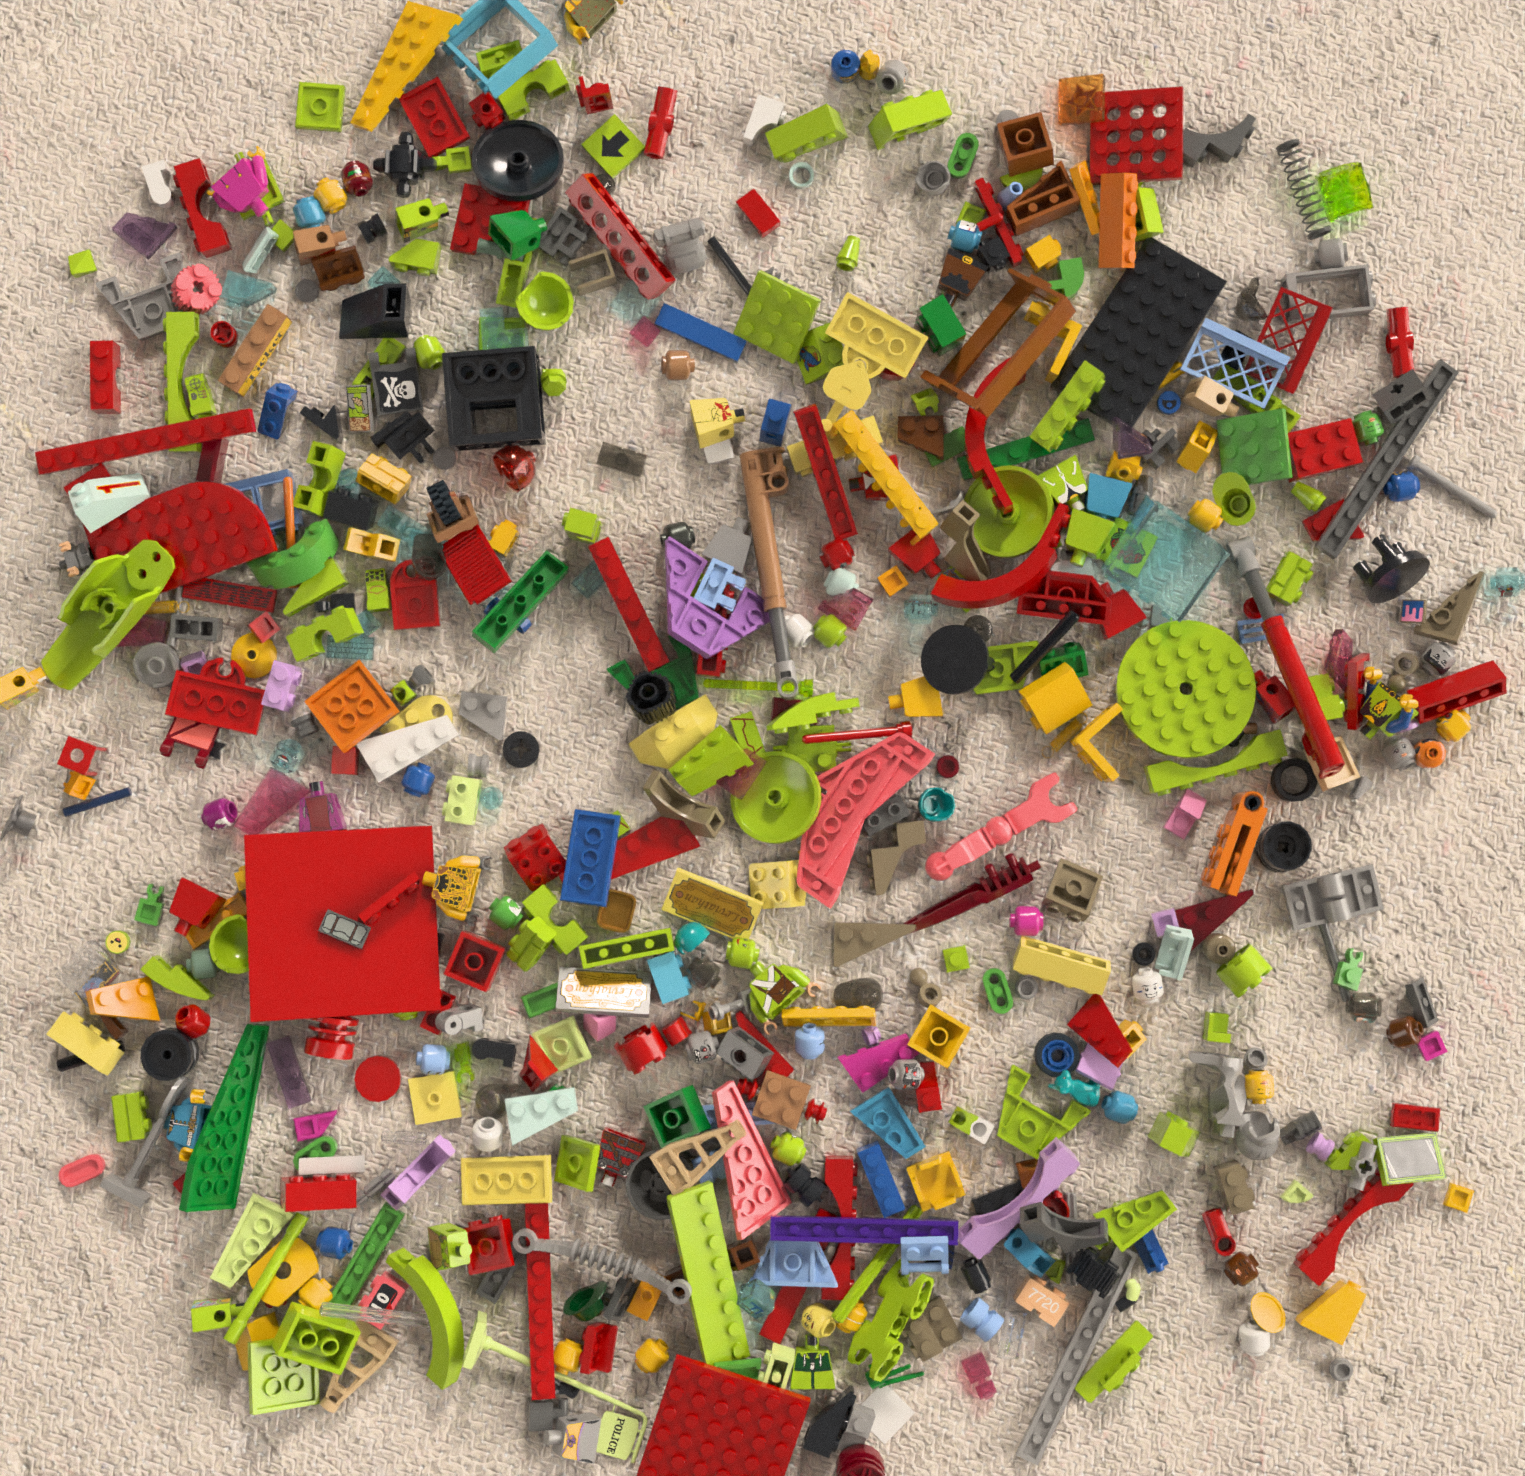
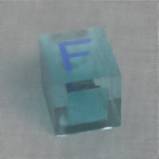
(756, 1298)

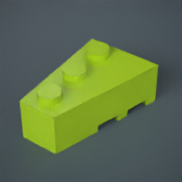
(909, 116)
(806, 133)
(709, 761)
(1174, 1134)

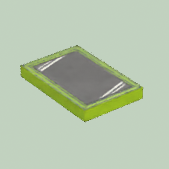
(1409, 1159)

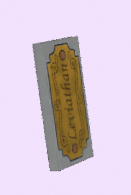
(603, 992)

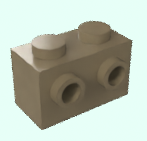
(1233, 1187)

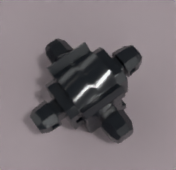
(404, 164)

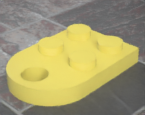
(417, 712)

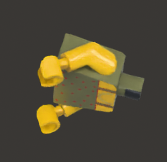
(586, 17)

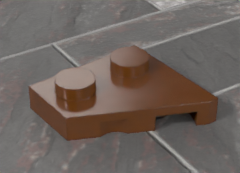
(923, 433)

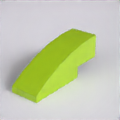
(176, 978)

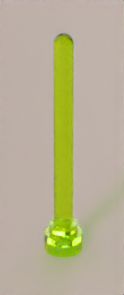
(805, 686)

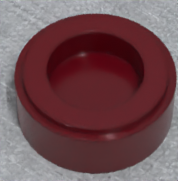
(947, 766)

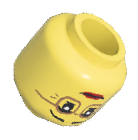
(818, 1320)

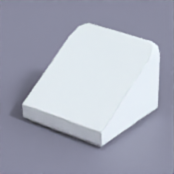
(719, 452)

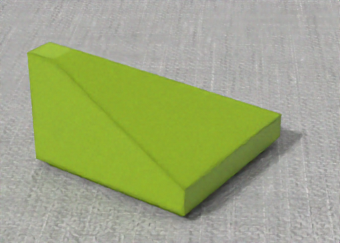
(82, 263)

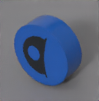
(1168, 402)

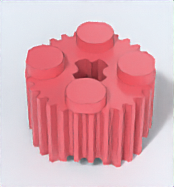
(204, 281)

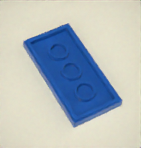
(590, 858)

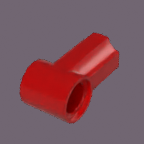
(1217, 1230)

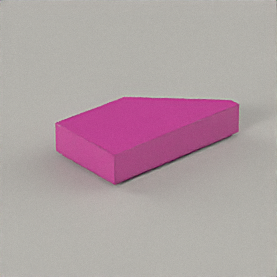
(313, 1125)

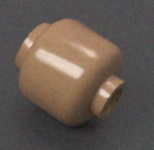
(677, 365)

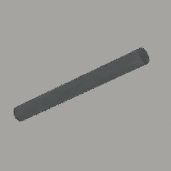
(1333, 956)

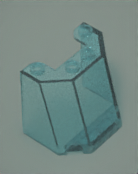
(1164, 559)

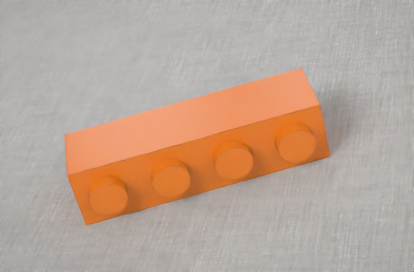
(1117, 220)

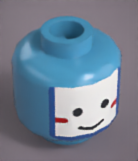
(964, 236)

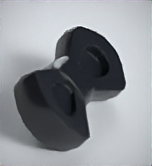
(563, 1388)

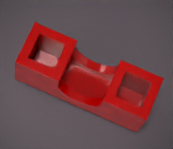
(104, 360)

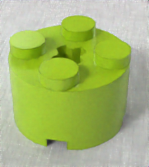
(1244, 970)

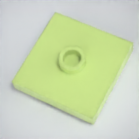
(563, 1043)

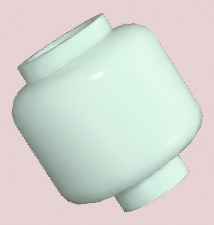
(840, 581)

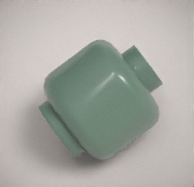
(202, 964)

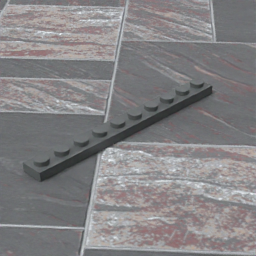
(1384, 463)

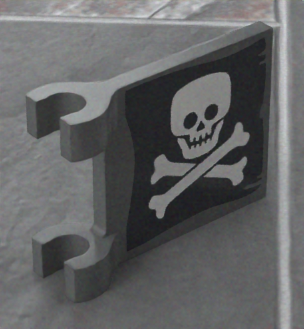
(396, 384)

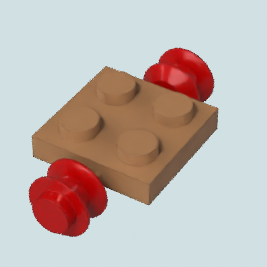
(781, 1100)

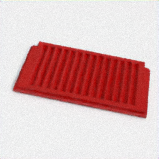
(475, 565)

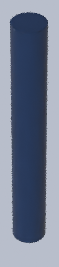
(98, 801)

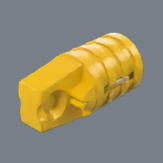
(869, 65)

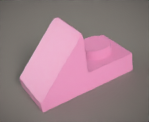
(1185, 813)

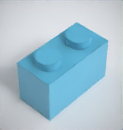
(669, 977)

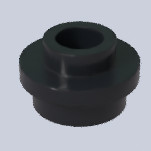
(1150, 954)

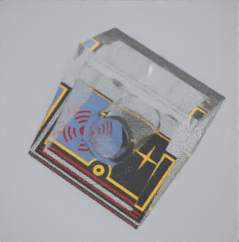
(88, 970)

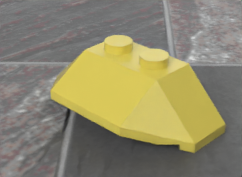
(676, 735)

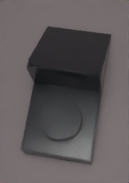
(330, 424)

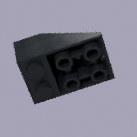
(376, 313)

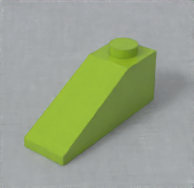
(316, 588)

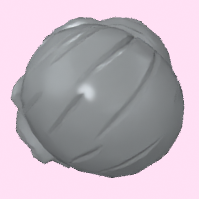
(1257, 1135)

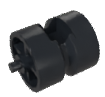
(807, 1187)

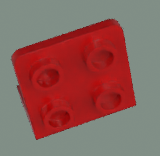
(535, 857)

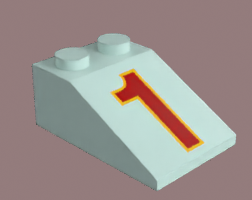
(107, 498)

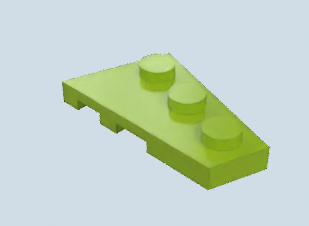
(1136, 1217)

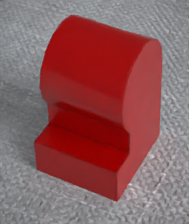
(676, 1031)

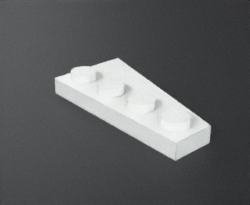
(401, 748)

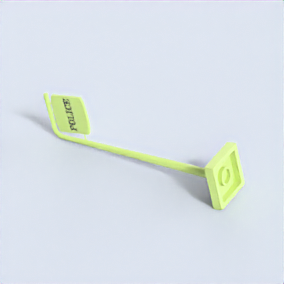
(616, 1430)

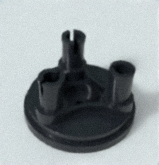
(1396, 575)
(955, 659)

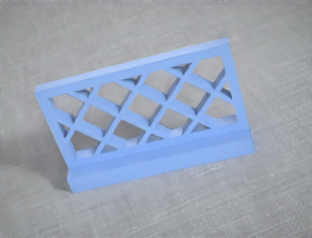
(1245, 345)

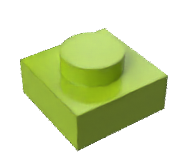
(955, 958)

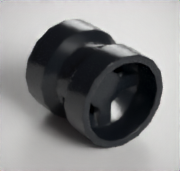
(377, 227)

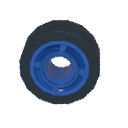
(1047, 1045)

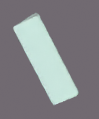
(260, 250)

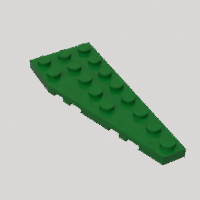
(220, 1151)

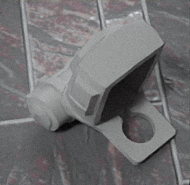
(682, 245)

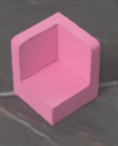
(599, 1025)

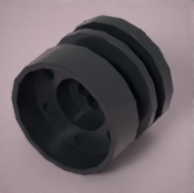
(1296, 849)

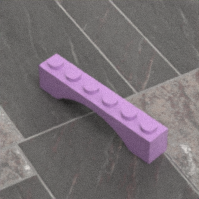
(986, 1230)

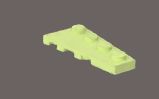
(254, 1231)

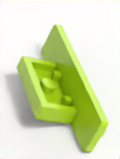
(1114, 1363)

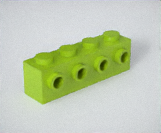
(1067, 406)

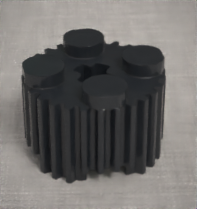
(651, 697)
(1093, 1271)

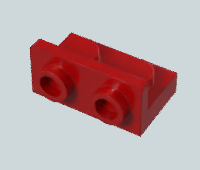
(595, 98)

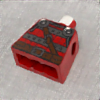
(617, 1154)

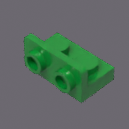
(1071, 653)

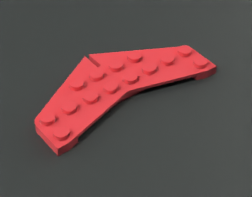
(852, 794)

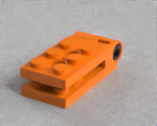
(1246, 813)

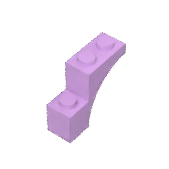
(418, 1172)

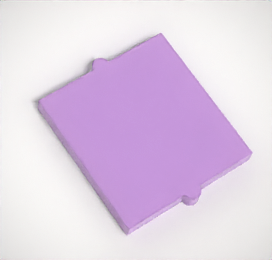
(1097, 1067)

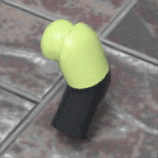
(1131, 1297)

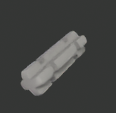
(375, 1186)

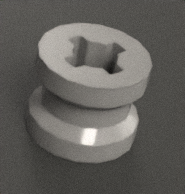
(478, 765)

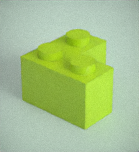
(1331, 704)

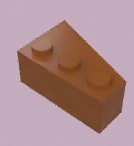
(1043, 202)

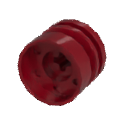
(860, 1461)

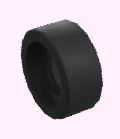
(1276, 781)

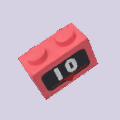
(385, 1294)

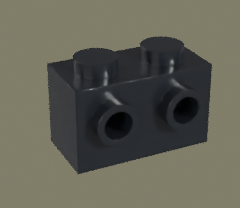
(351, 508)

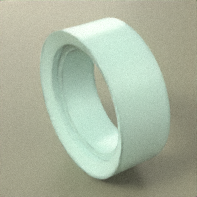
(801, 165)

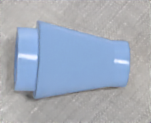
(1009, 194)

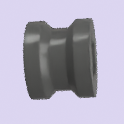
(305, 726)

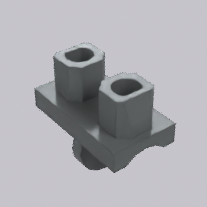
(1168, 441)

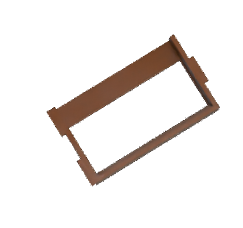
(989, 329)

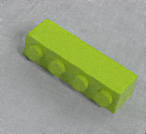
(627, 948)

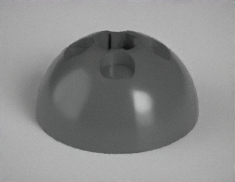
(642, 1193)

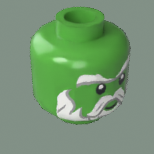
(505, 912)

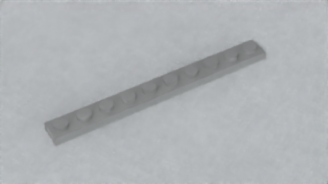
(1073, 1362)

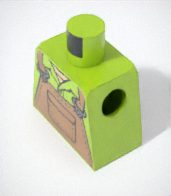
(448, 1246)

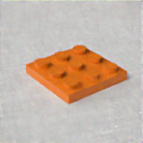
(351, 706)

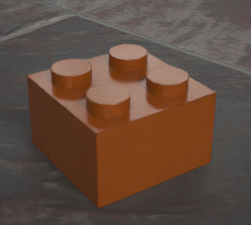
(1025, 144)

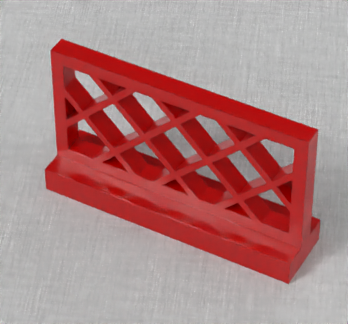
(1308, 343)

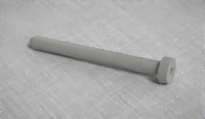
(1415, 464)

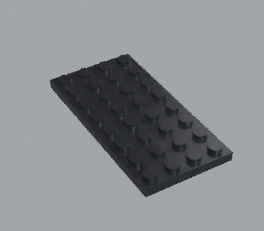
(1142, 330)

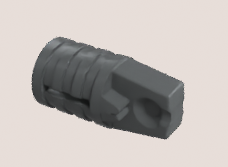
(1142, 486)
(1300, 1128)

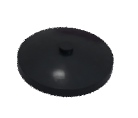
(518, 160)

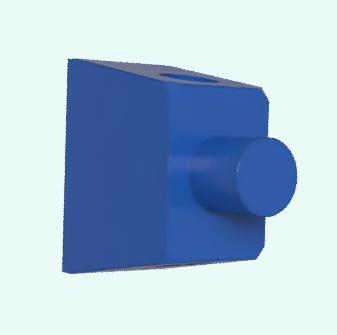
(775, 422)

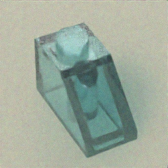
(245, 290)

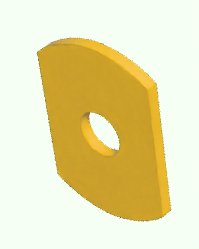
(303, 1268)

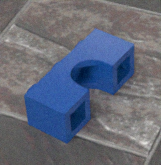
(880, 1179)

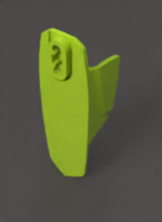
(104, 609)

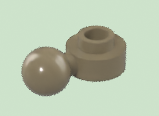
(1397, 682)
(919, 978)

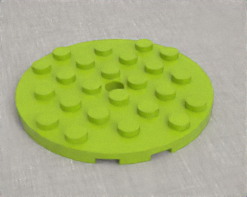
(1177, 722)

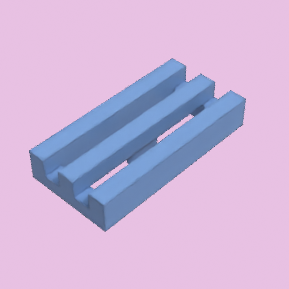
(1241, 632)

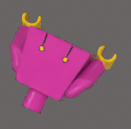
(243, 185)

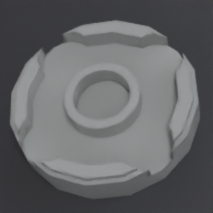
(156, 664)

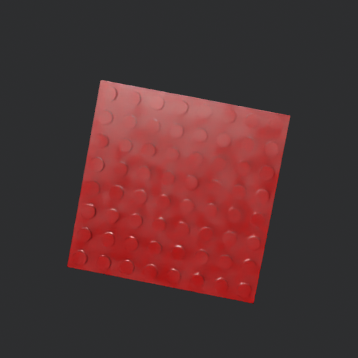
(313, 975)

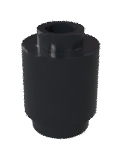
(976, 1275)

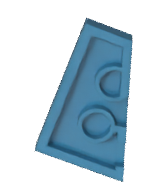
(889, 1121)

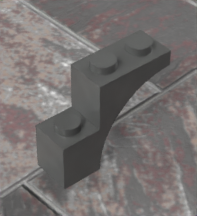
(1222, 145)
(1069, 1233)

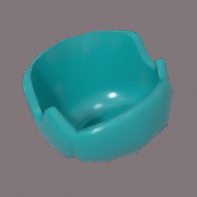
(936, 804)
(690, 936)

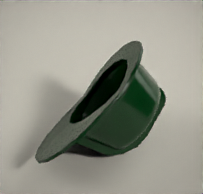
(586, 1302)

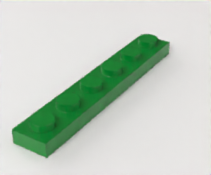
(1027, 450)

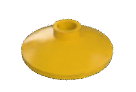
(265, 655)

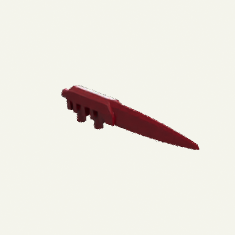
(978, 893)

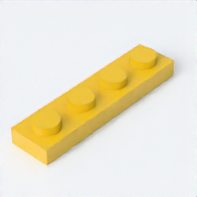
(834, 1016)

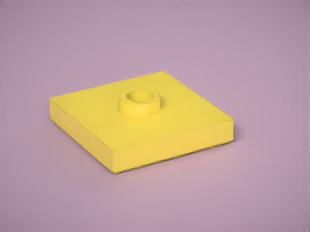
(435, 1097)

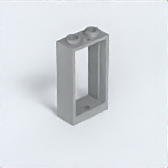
(1365, 279)

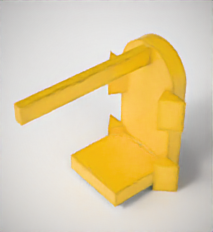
(701, 1005)

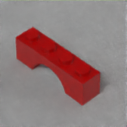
(194, 182)

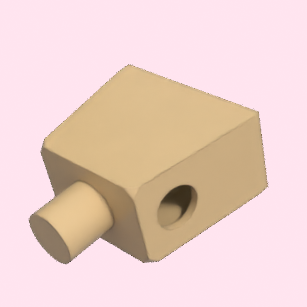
(1209, 397)

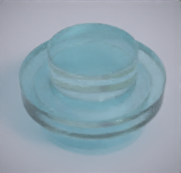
(491, 798)

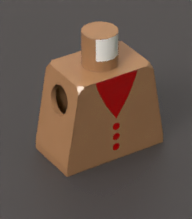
(309, 242)

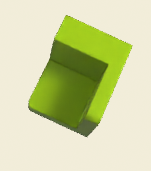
(1216, 1027)

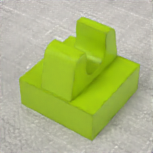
(925, 399)

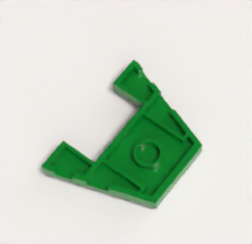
(679, 673)

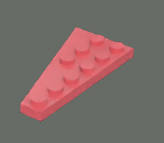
(750, 1173)

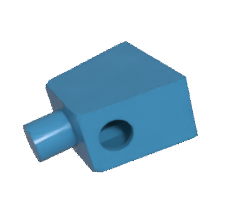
(1105, 496)
(1028, 1254)

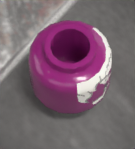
(219, 814)

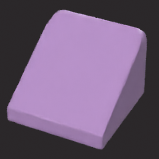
(193, 662)

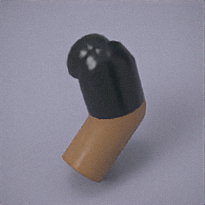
(1250, 728)

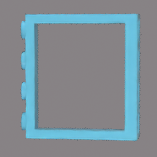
(518, 66)

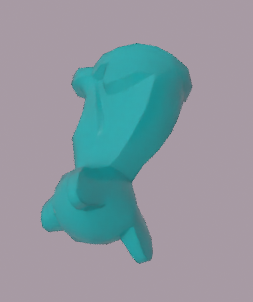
(1082, 1092)

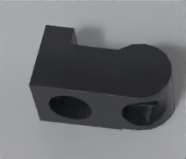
(496, 1049)

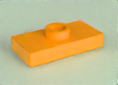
(644, 1300)

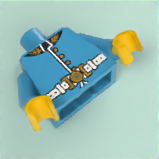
(186, 1123)

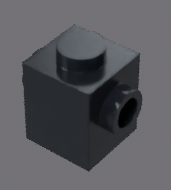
(993, 253)

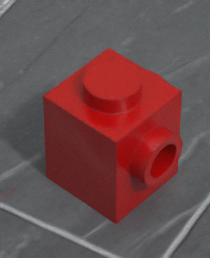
(486, 111)

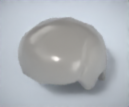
(933, 178)

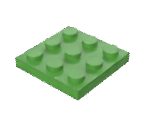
(1256, 446)

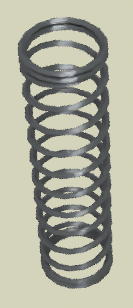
(1313, 234)

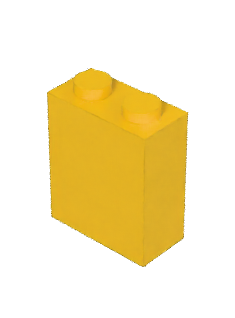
(1054, 698)

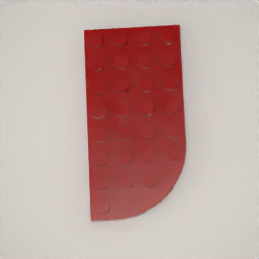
(199, 524)

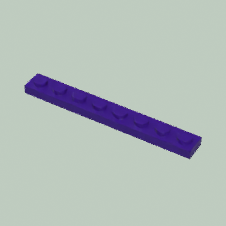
(859, 1229)

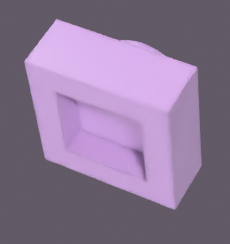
(1164, 918)

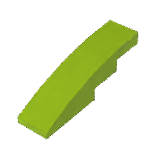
(513, 279)
(1258, 393)

